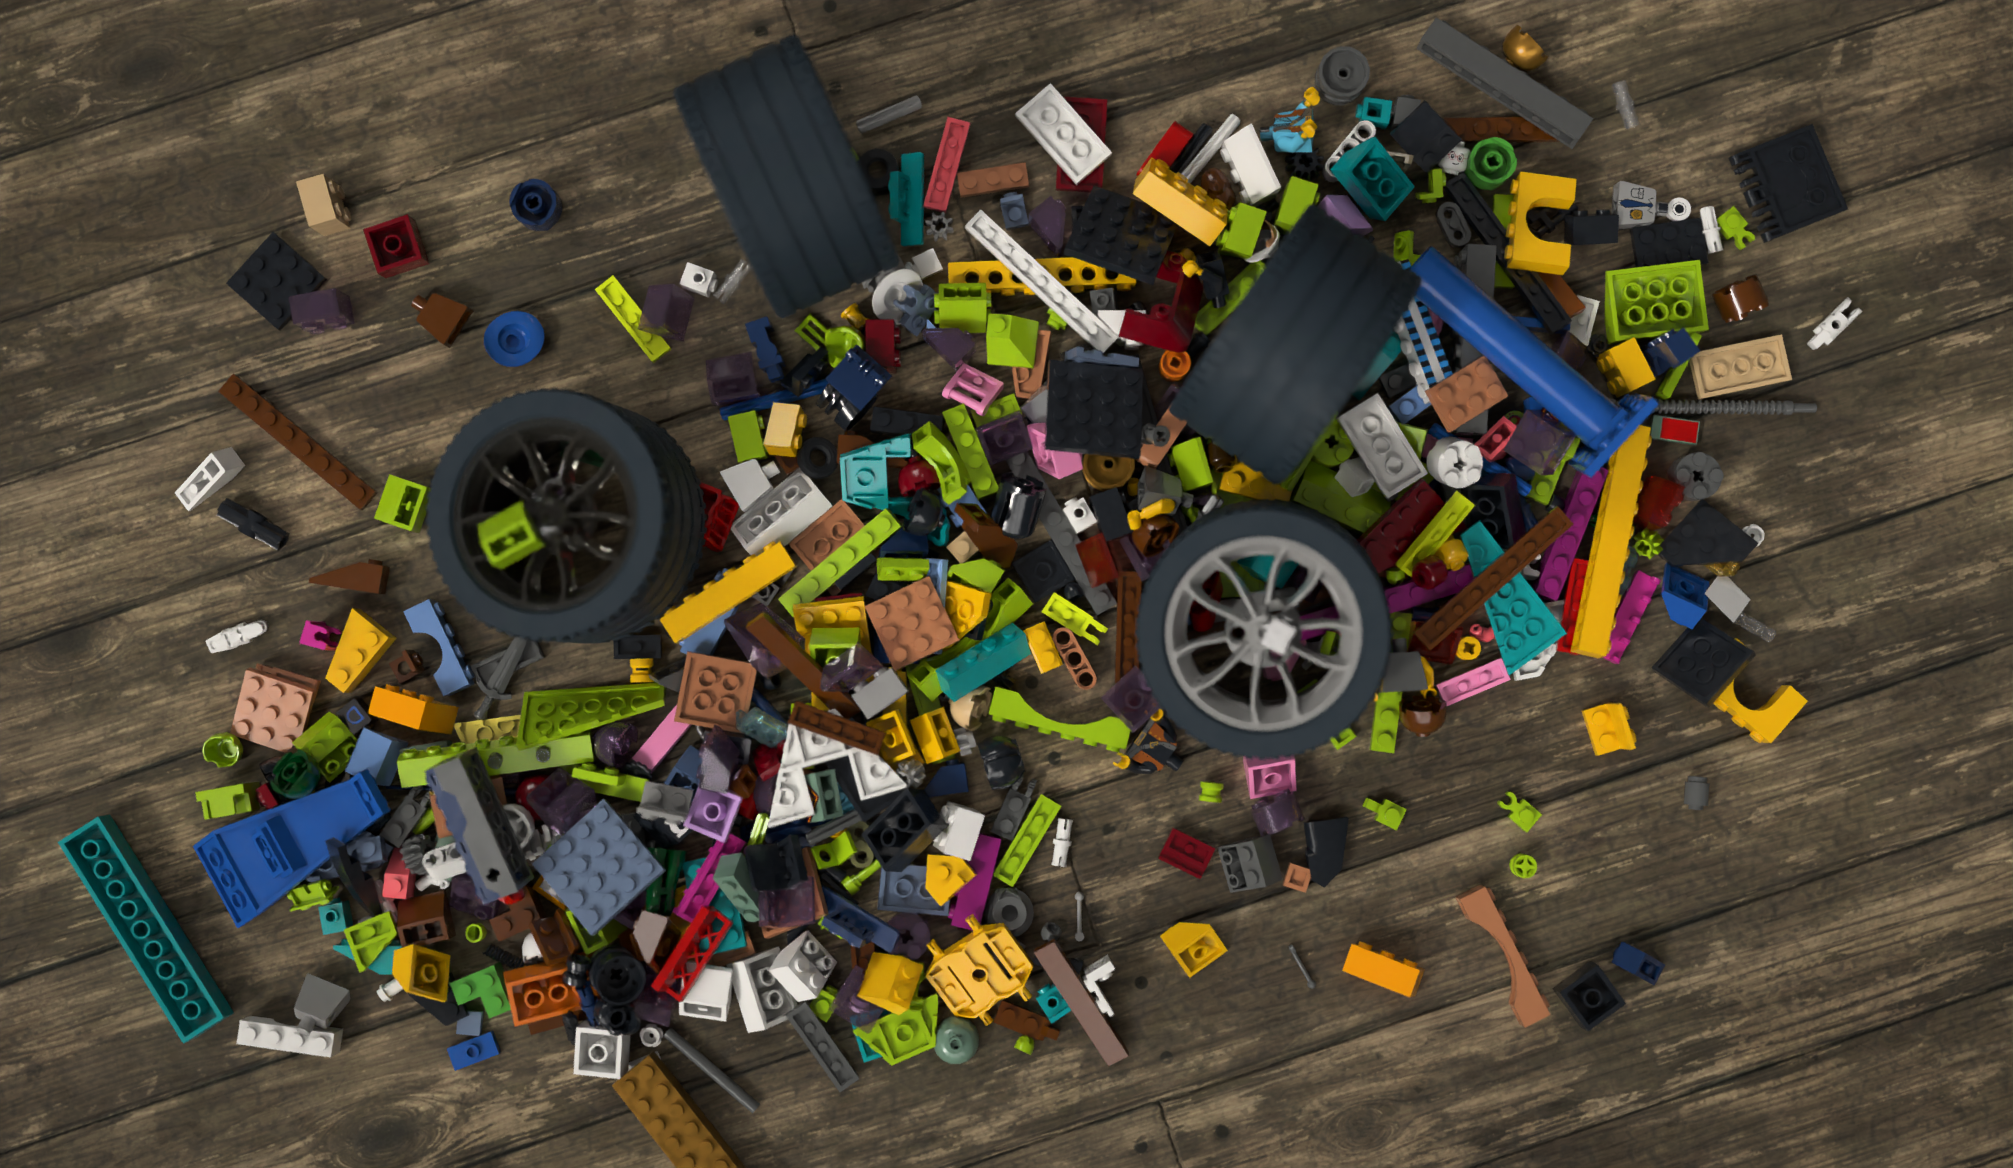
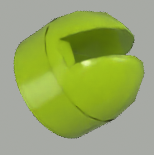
(1395, 575)
(472, 932)
(1025, 1044)

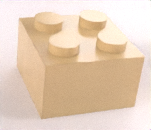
(324, 204)

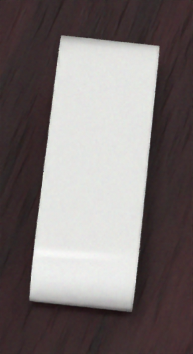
(1351, 141)

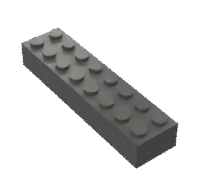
(1478, 264)

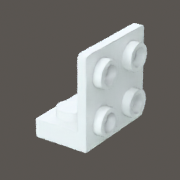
(1099, 970)

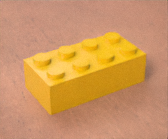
(1181, 201)

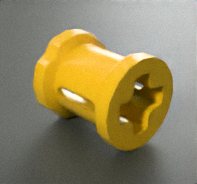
(854, 317)

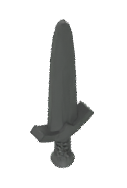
(499, 679)

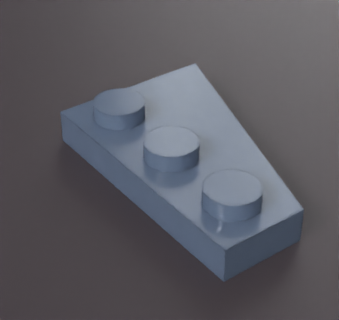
(1096, 357)

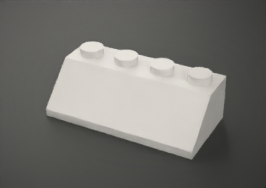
(781, 514)

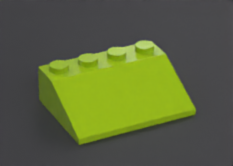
(1654, 301)

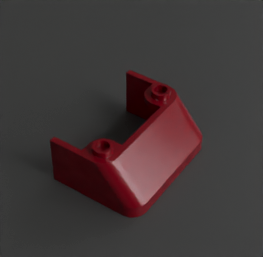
(1167, 325)

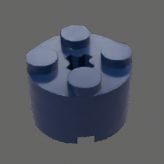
(534, 192)

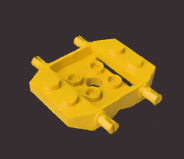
(953, 970)

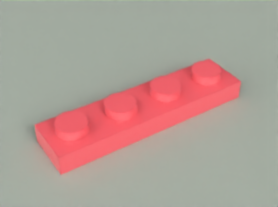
(946, 165)

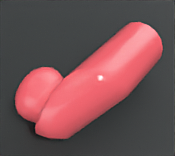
(1481, 633)

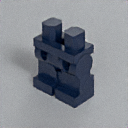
(770, 357)

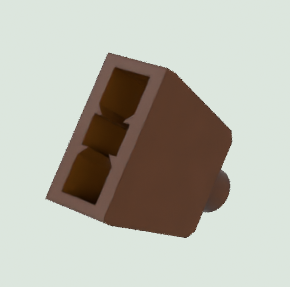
(441, 317)

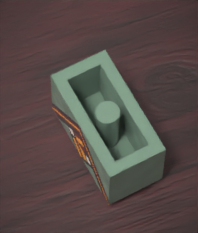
(824, 795)

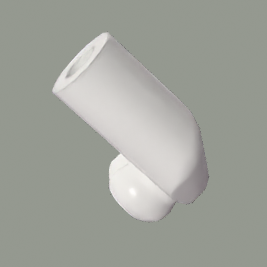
(426, 881)

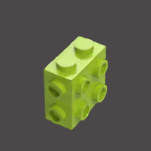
(962, 306)

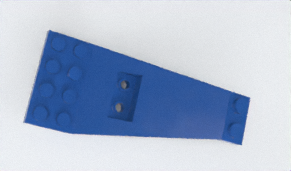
(277, 849)

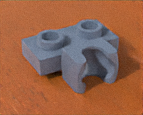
(916, 307)

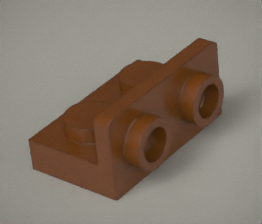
(554, 938)

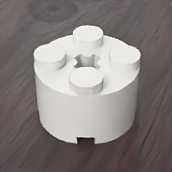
(1455, 462)

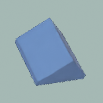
(377, 754)

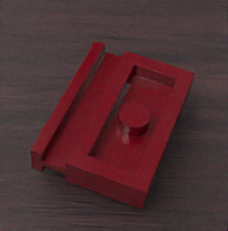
(1186, 853)

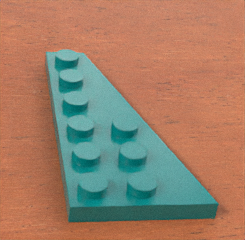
(1515, 612)

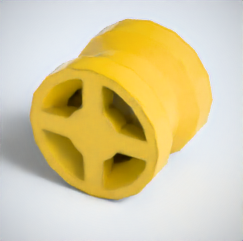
(1463, 650)

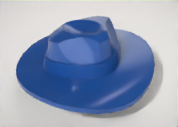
(514, 338)

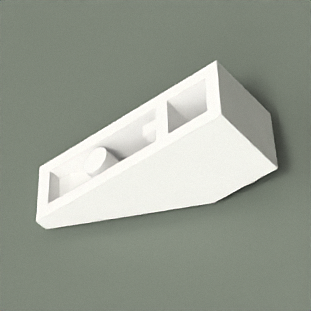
(209, 477)

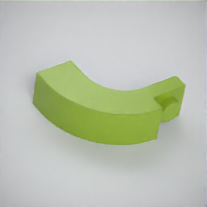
(944, 458)

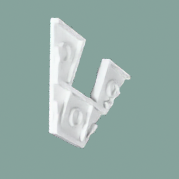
(807, 749)

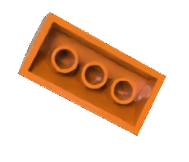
(540, 993)

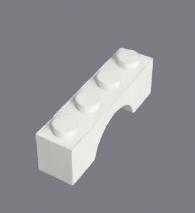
(274, 1035)

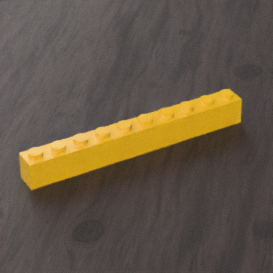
(1610, 546)

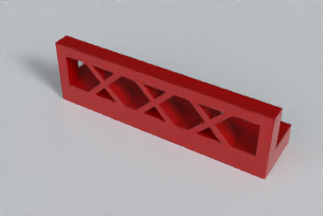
(1571, 604)
(687, 945)

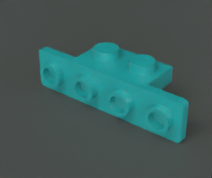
(908, 198)

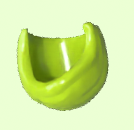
(840, 340)

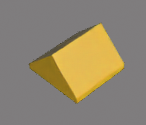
(898, 740)

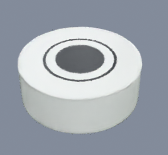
(1678, 209)

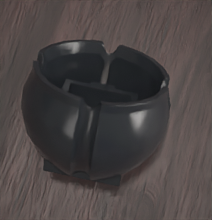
(1001, 761)

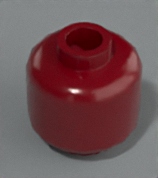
(1429, 572)

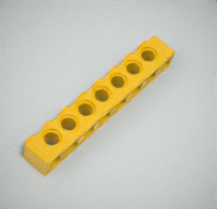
(1007, 287)

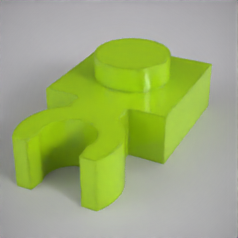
(1733, 225)
(1521, 813)

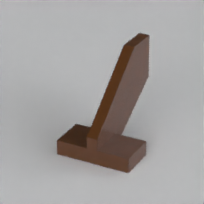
(986, 534)

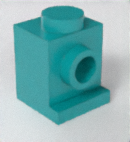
(1379, 107)
(1052, 1012)

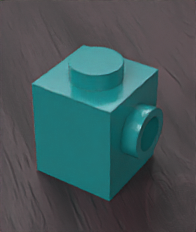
(335, 916)

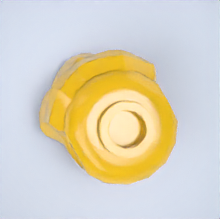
(1453, 553)

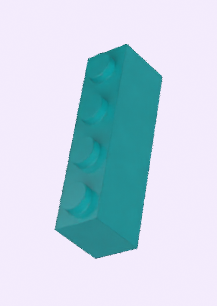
(983, 662)

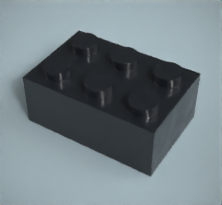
(904, 830)

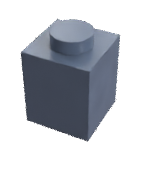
(371, 850)

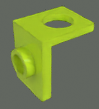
(839, 851)

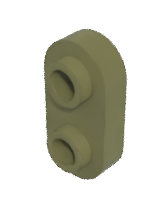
(861, 845)

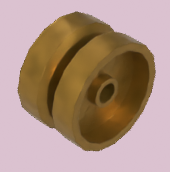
(1103, 478)

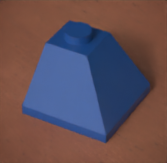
(1684, 596)

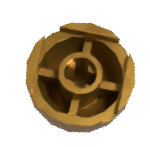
(1522, 50)

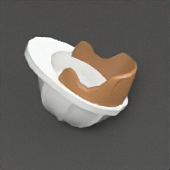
(1266, 243)

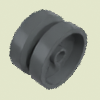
(1344, 62)

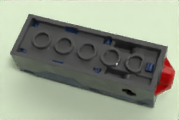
(480, 827)

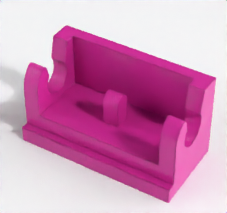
(317, 635)

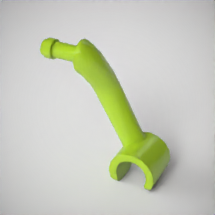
(917, 1002)

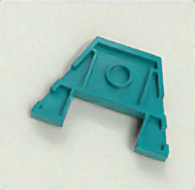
(866, 475)

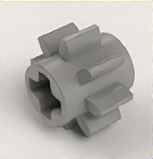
(943, 231)
(965, 740)
(911, 772)

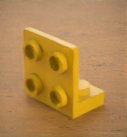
(1609, 728)

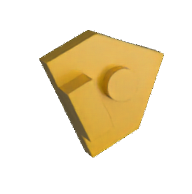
(946, 876)

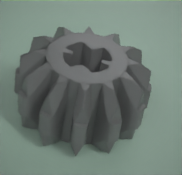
(414, 851)

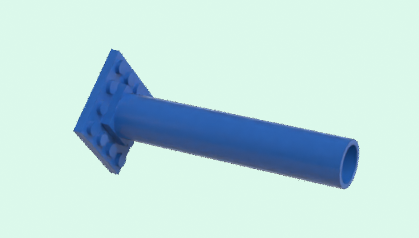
(1530, 363)

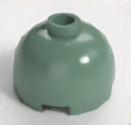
(964, 1036)

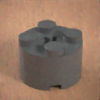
(1707, 475)

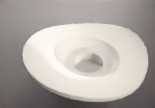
(892, 288)

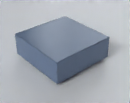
(471, 1024)

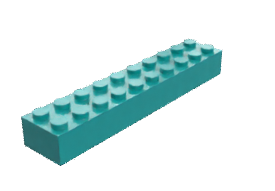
(146, 927)

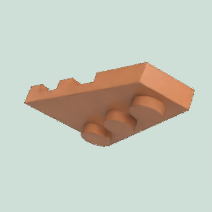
(1029, 380)

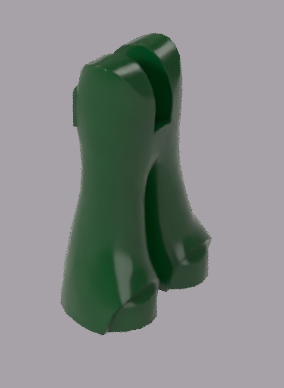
(666, 891)

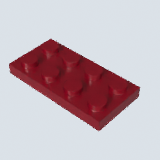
(1094, 115)

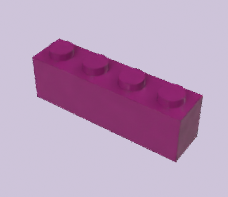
(974, 894)

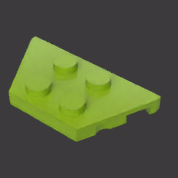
(904, 1034)

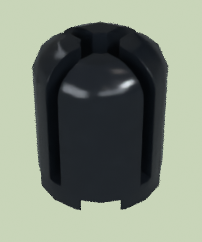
(1018, 505)

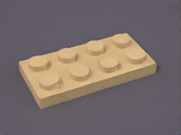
(1740, 367)

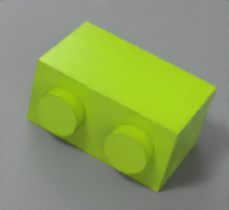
(748, 436)

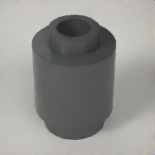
(1696, 792)

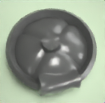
(1009, 907)

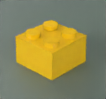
(1625, 368)

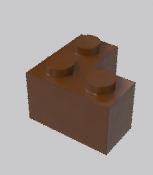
(520, 915)

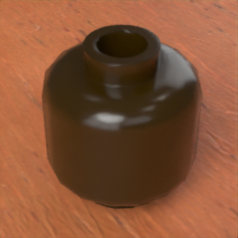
(1219, 459)

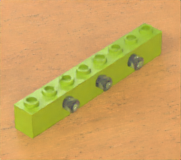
(499, 756)

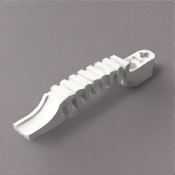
(447, 862)

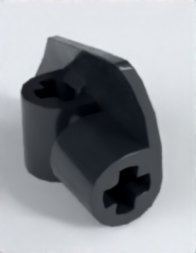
(1325, 848)

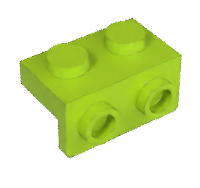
(902, 569)

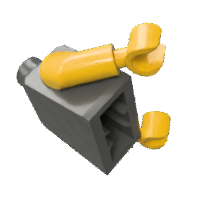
(1156, 495)
(1407, 672)

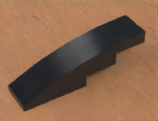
(355, 880)

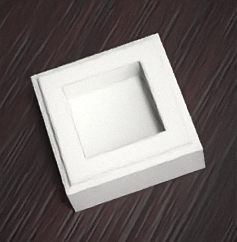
(927, 263)

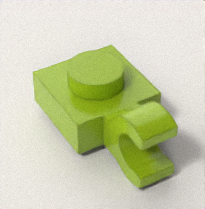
(1387, 812)

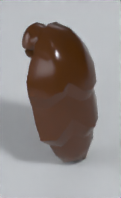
(1218, 186)

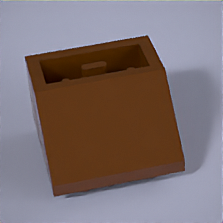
(425, 919)

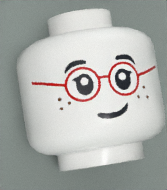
(1455, 160)

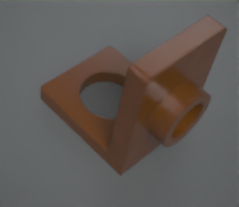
(413, 660)

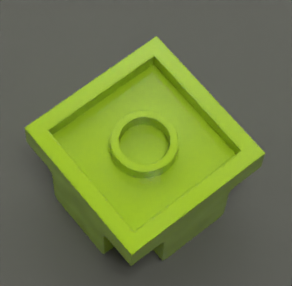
(229, 800)

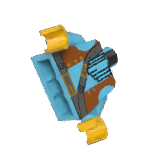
(1294, 129)

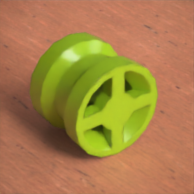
(1211, 792)
(1526, 868)

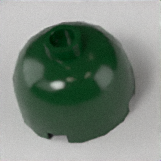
(301, 773)

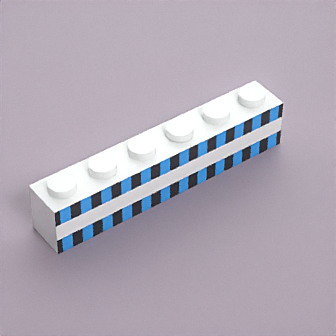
(1422, 346)

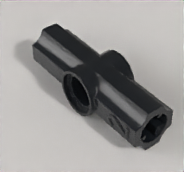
(253, 524)

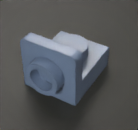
(1014, 211)

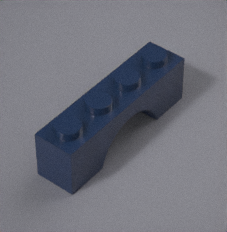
(1669, 350)

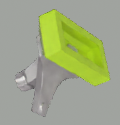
(1326, 646)

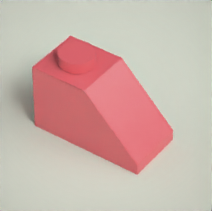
(1493, 443)
(397, 880)

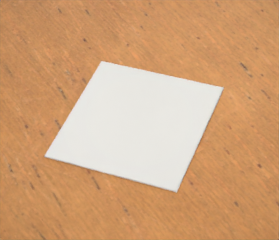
(1727, 597)

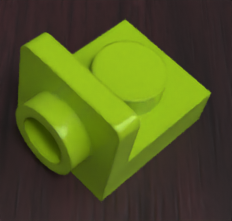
(822, 1003)

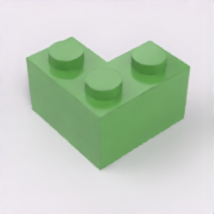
(488, 985)

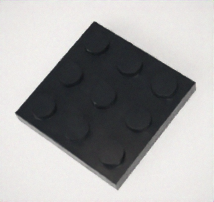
(273, 276)
(1703, 662)

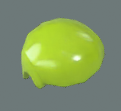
(223, 749)

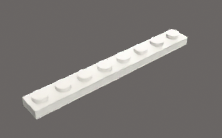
(1040, 282)

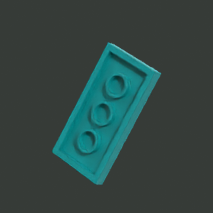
(736, 935)

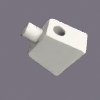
(750, 481)

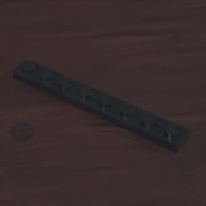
(1493, 233)

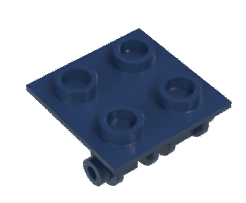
(858, 377)

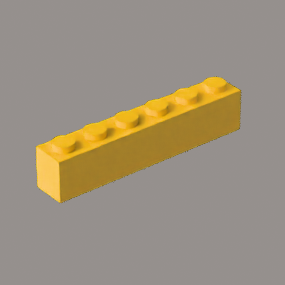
(728, 592)

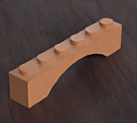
(1524, 996)

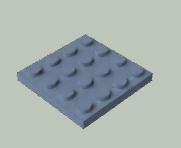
(598, 867)

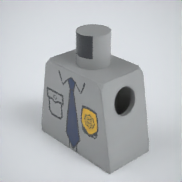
(1636, 205)

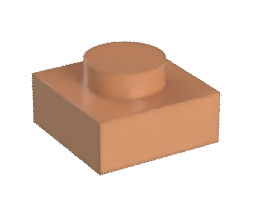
(1297, 877)

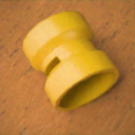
(641, 675)

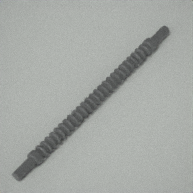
(1786, 407)

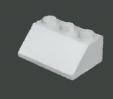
(1250, 167)
(759, 993)

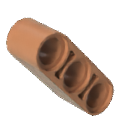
(1153, 455)
(1083, 666)

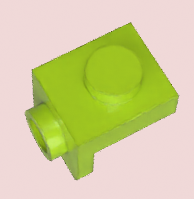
(1436, 181)

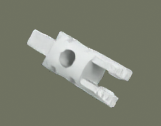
(1825, 332)
(235, 636)

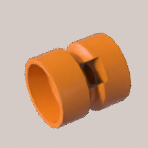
(1174, 365)

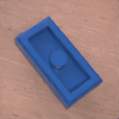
(473, 1050)

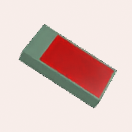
(1674, 430)

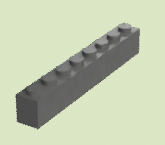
(1504, 83)

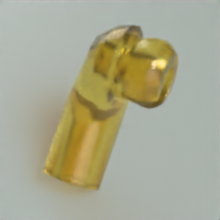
(1724, 570)

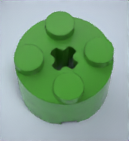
(1503, 163)

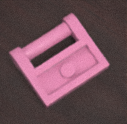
(976, 384)

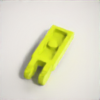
(1072, 617)

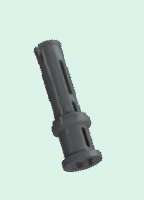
(1154, 434)

